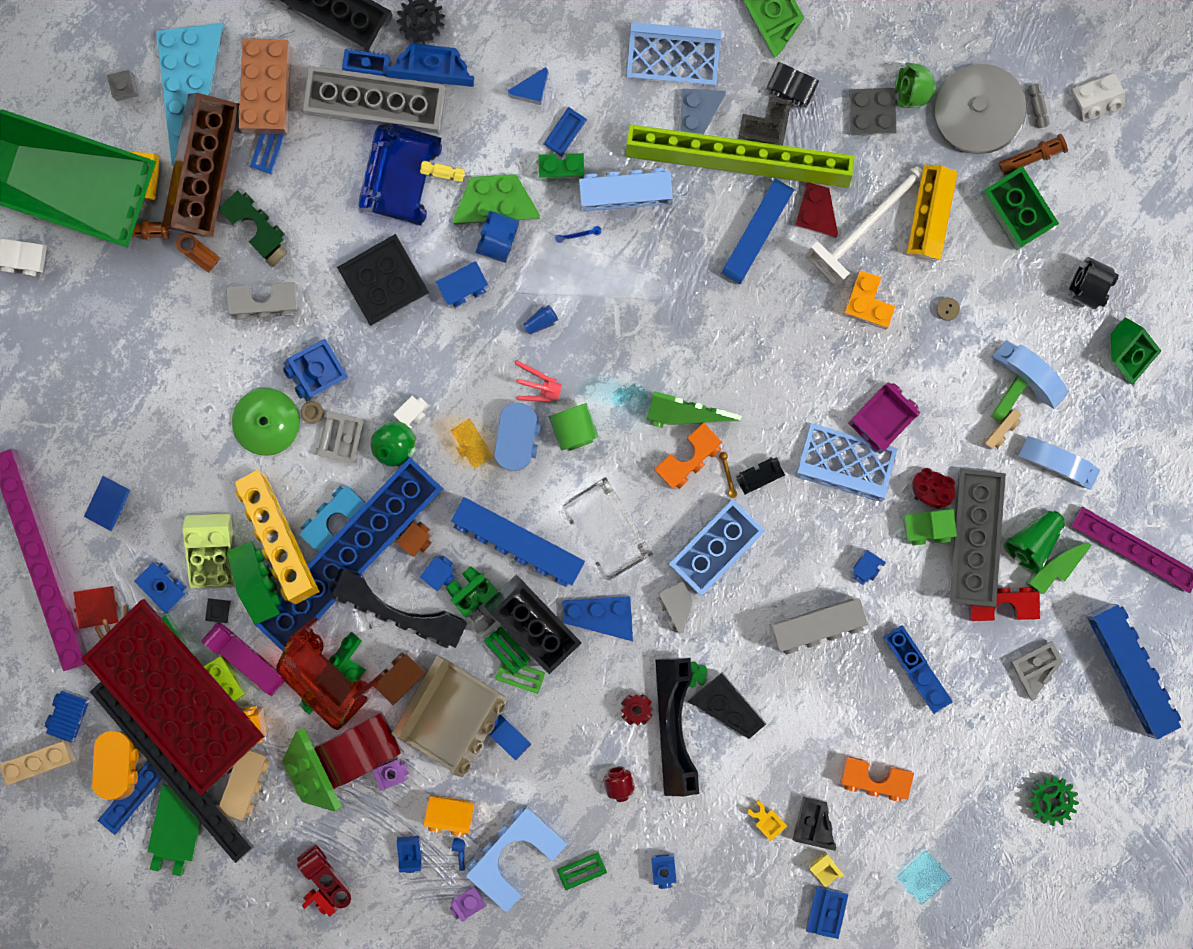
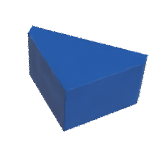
(532, 88)

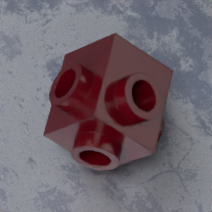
(636, 700)

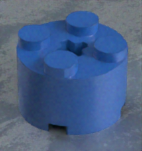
(497, 236)

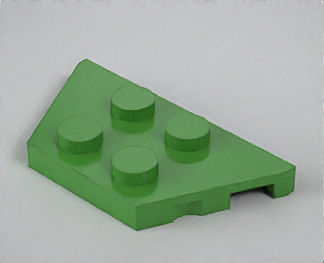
(775, 21)
(498, 194)
(308, 773)

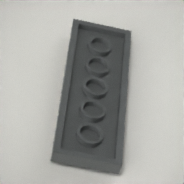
(978, 538)

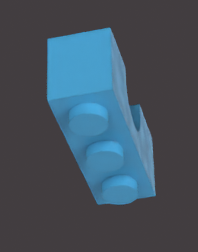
(316, 531)

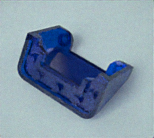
(393, 175)

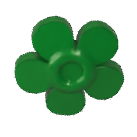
(697, 674)

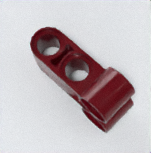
(314, 865)

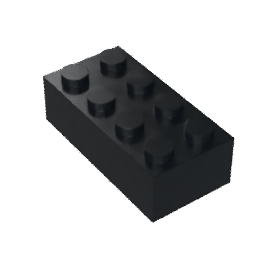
(532, 624)

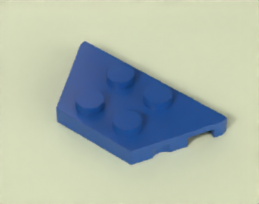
(431, 64)

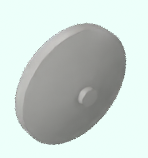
(980, 109)

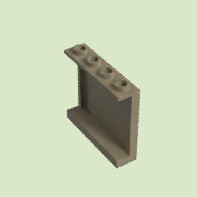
(450, 716)

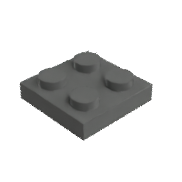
(872, 111)

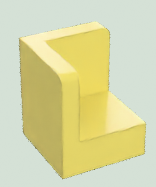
(825, 869)

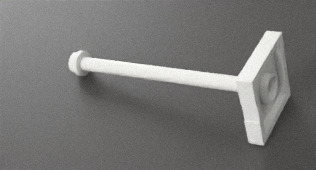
(828, 262)

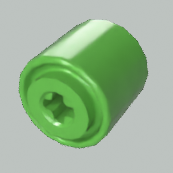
(574, 427)

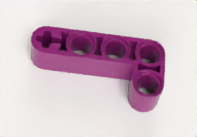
(243, 657)

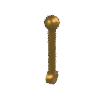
(732, 492)

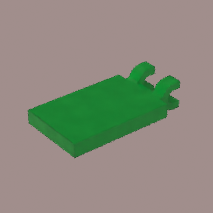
(173, 832)

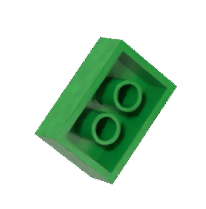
(1019, 208)
(254, 582)

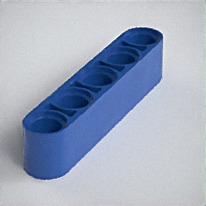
(757, 231)

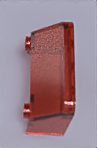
(319, 680)

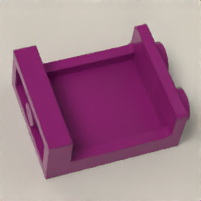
(884, 417)

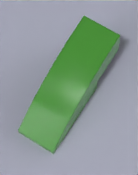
(1058, 567)

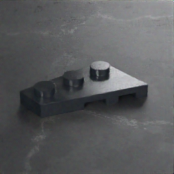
(729, 706)

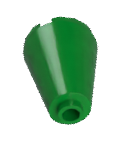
(1036, 541)

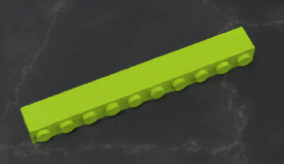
(739, 156)

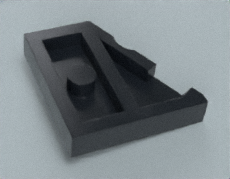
(814, 824)

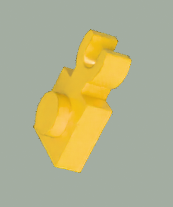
(769, 823)

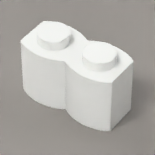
(22, 256)

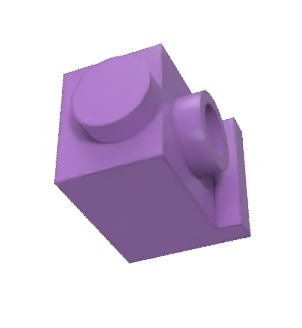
(381, 774)

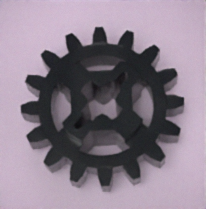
(415, 27)

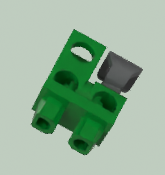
(472, 596)

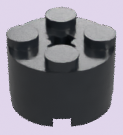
(1092, 283)

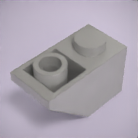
(678, 604)

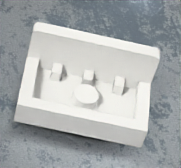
(1099, 97)

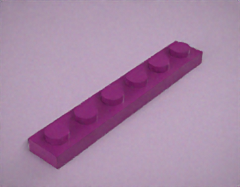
(1134, 549)

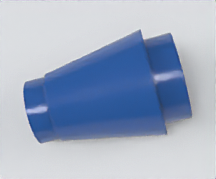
(541, 320)

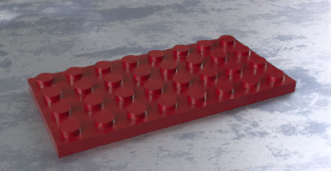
(172, 697)

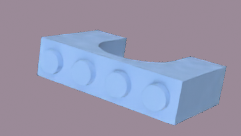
(525, 827)

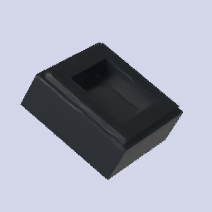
(218, 610)

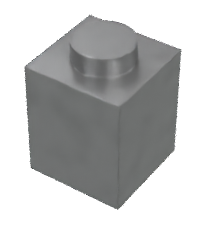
(122, 85)

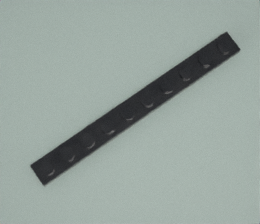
(203, 806)

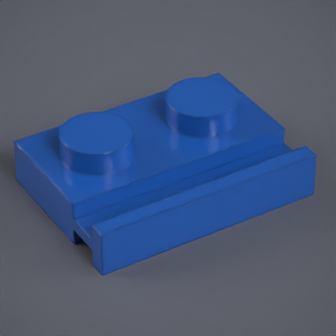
(827, 912)

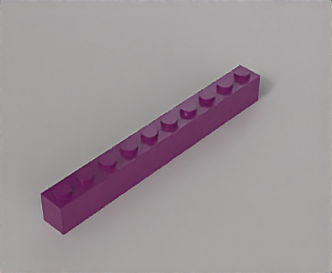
(40, 561)

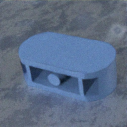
(516, 437)

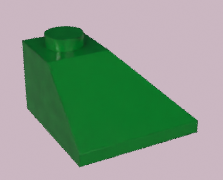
(1132, 349)

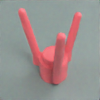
(549, 389)

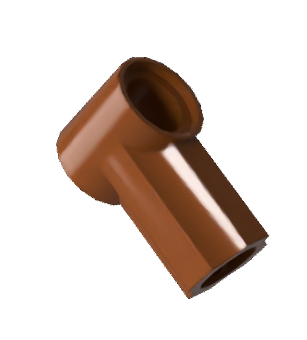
(198, 253)

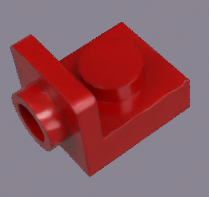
(323, 903)

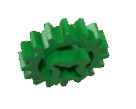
(1049, 808)

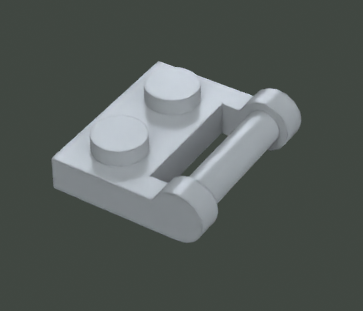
(346, 440)

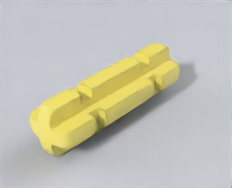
(442, 171)

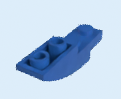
(917, 669)

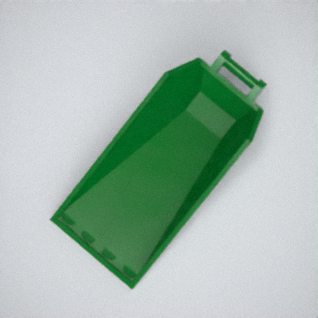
(71, 179)

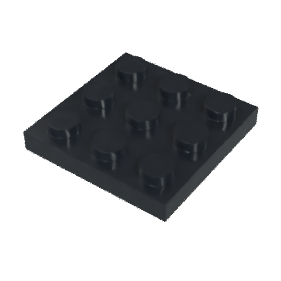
(383, 280)

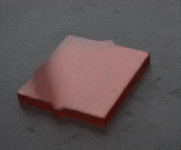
(94, 606)

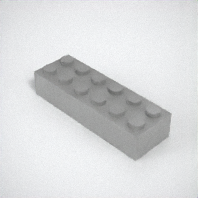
(374, 99)

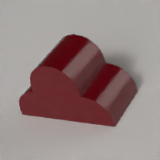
(358, 750)

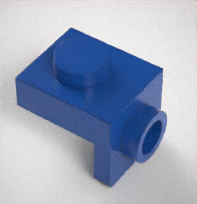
(409, 854)

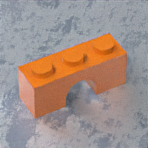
(704, 444)
(895, 784)

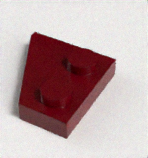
(817, 211)

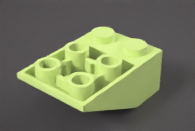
(206, 548)

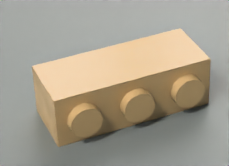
(37, 762)
(244, 784)

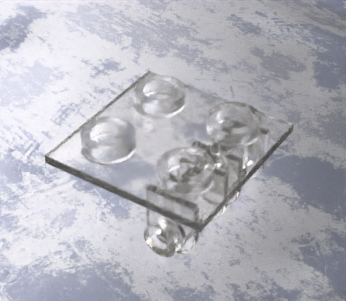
(437, 255)

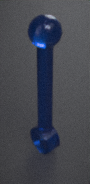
(596, 231)

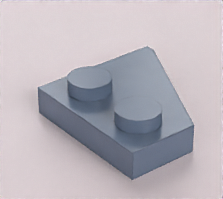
(699, 109)

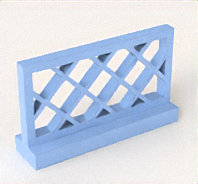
(674, 33)
(838, 480)

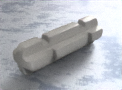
(1039, 105)

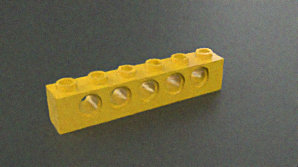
(304, 584)

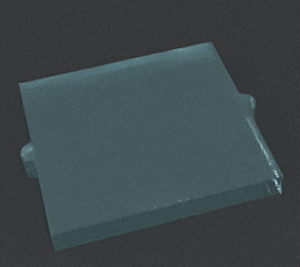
(924, 877)

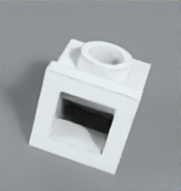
(411, 411)

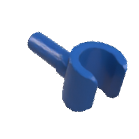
(459, 846)

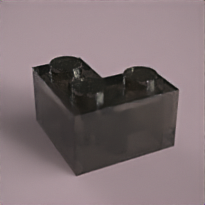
(770, 128)

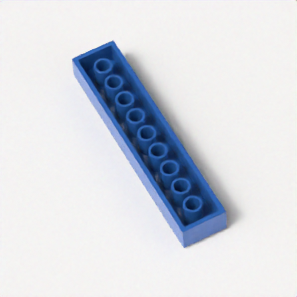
(357, 545)

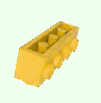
(932, 212)

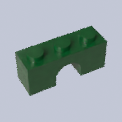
(239, 209)

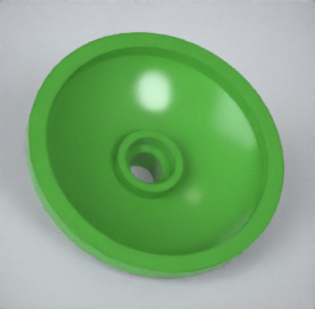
(281, 426)

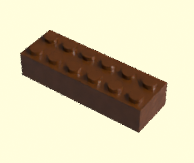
(200, 165)

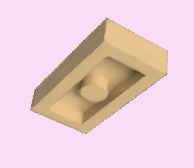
(997, 437)

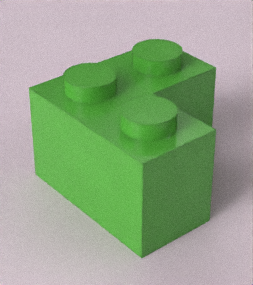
(930, 525)

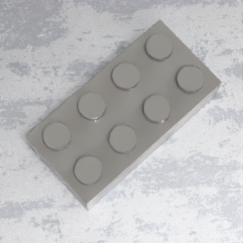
(819, 624)

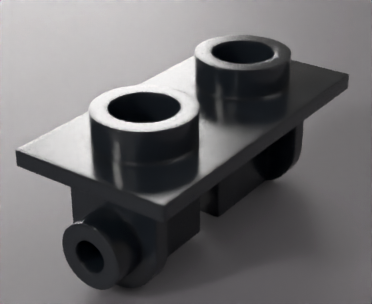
(753, 479)

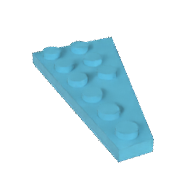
(186, 68)

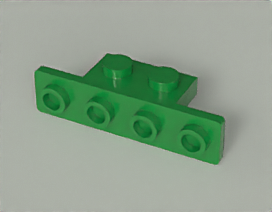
(343, 663)

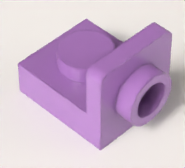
(467, 904)

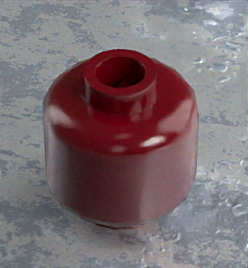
(619, 784)

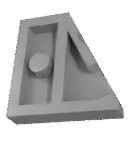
(1037, 668)

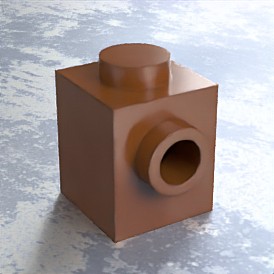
(415, 539)

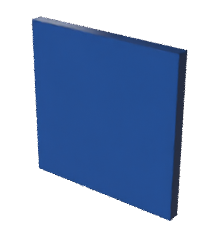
(107, 503)

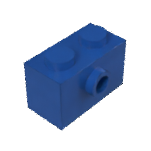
(161, 586)

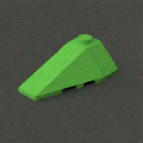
(674, 411)

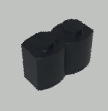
(792, 85)

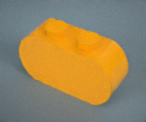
(114, 766)

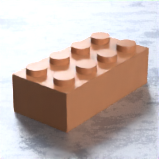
(264, 86)

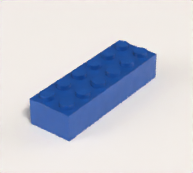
(518, 541)
(1134, 671)

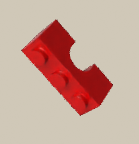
(1024, 603)

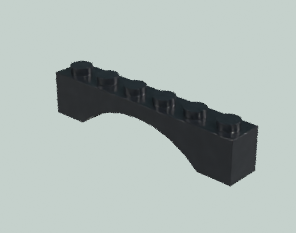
(439, 625)
(678, 771)

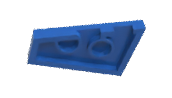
(601, 615)

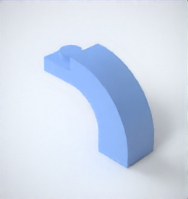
(1034, 370)
(1059, 461)

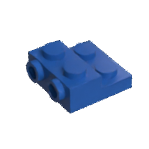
(314, 370)

